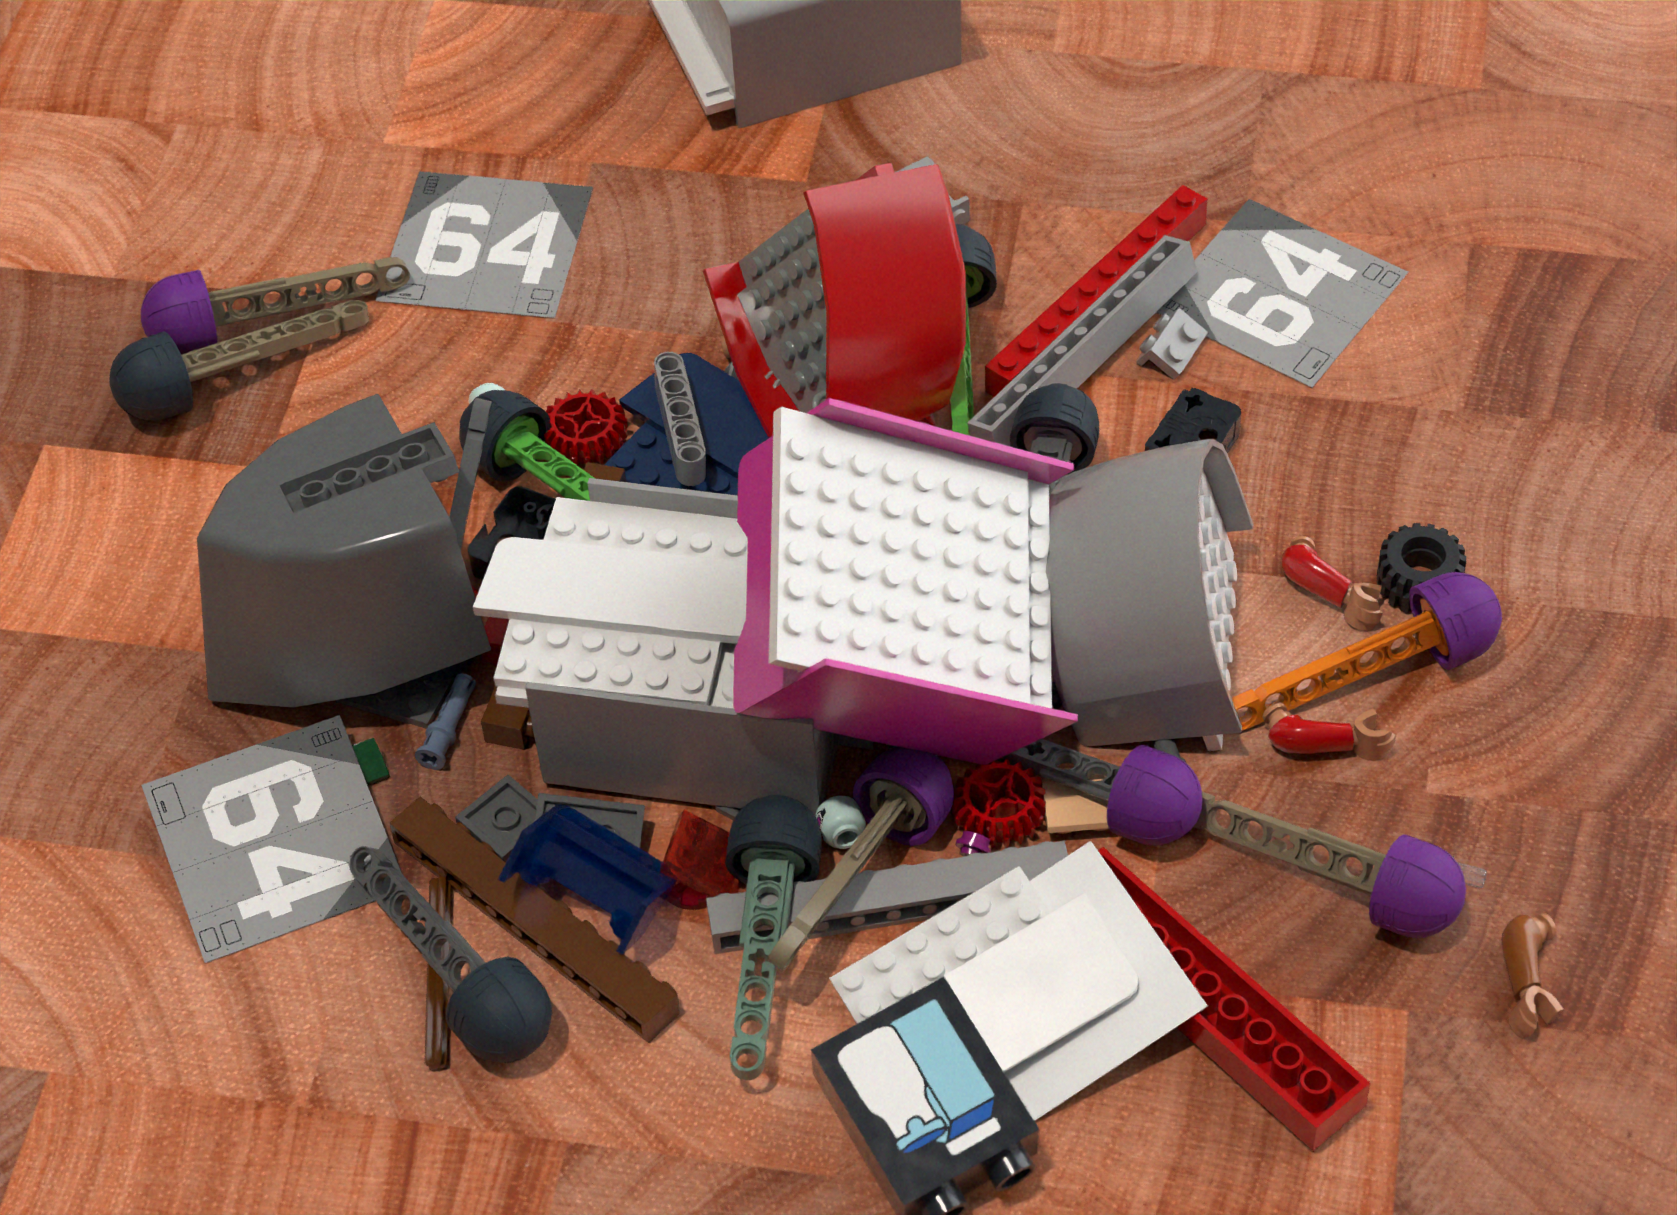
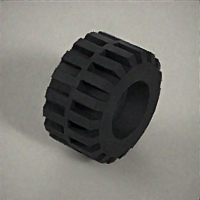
(1411, 548)

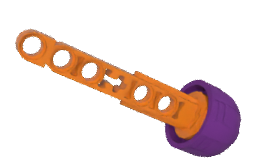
(1451, 617)

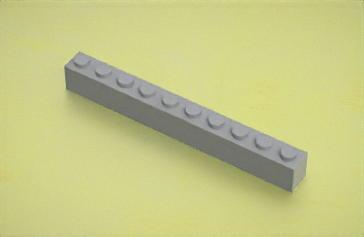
(1093, 334)
(887, 895)

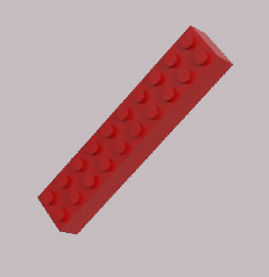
(1252, 1031)

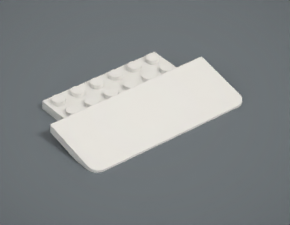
(612, 617)
(1010, 962)

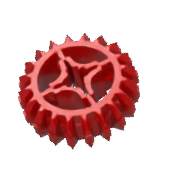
(586, 427)
(993, 791)

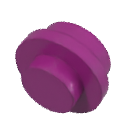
(973, 843)

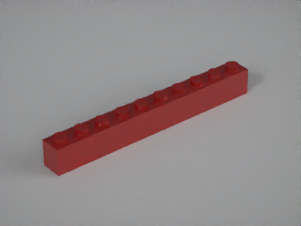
(1178, 217)

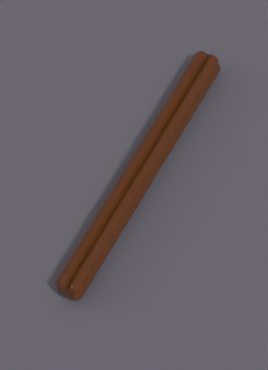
(436, 988)

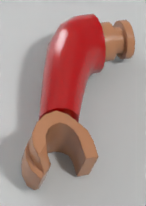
(1312, 573)
(1305, 736)

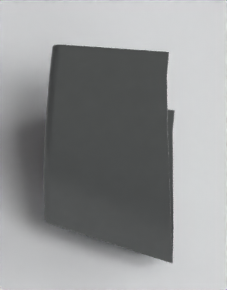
(335, 566)

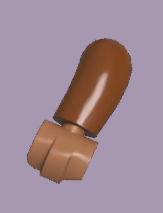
(1520, 945)

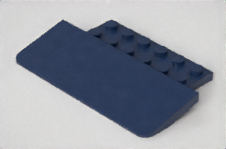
(725, 422)

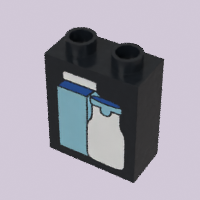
(927, 1103)

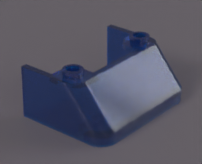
(595, 866)

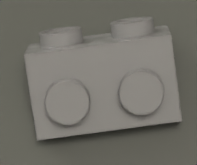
(1172, 343)

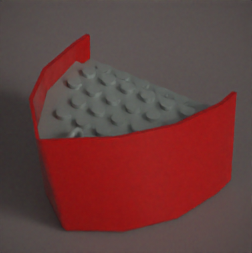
(851, 300)

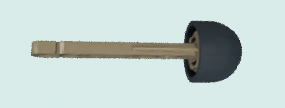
(154, 378)

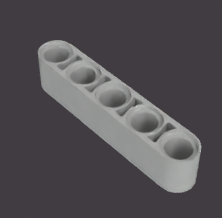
(680, 419)

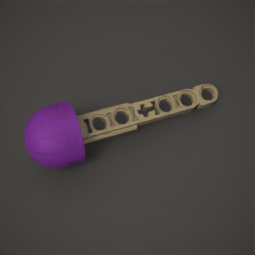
(191, 313)
(902, 799)
(1411, 888)

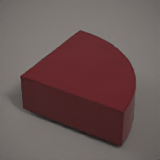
(687, 898)

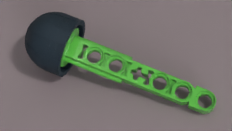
(980, 286)
(516, 442)

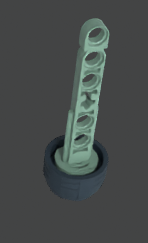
(768, 849)

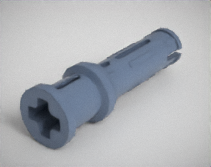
(442, 732)

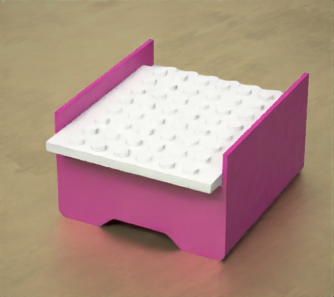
(897, 584)

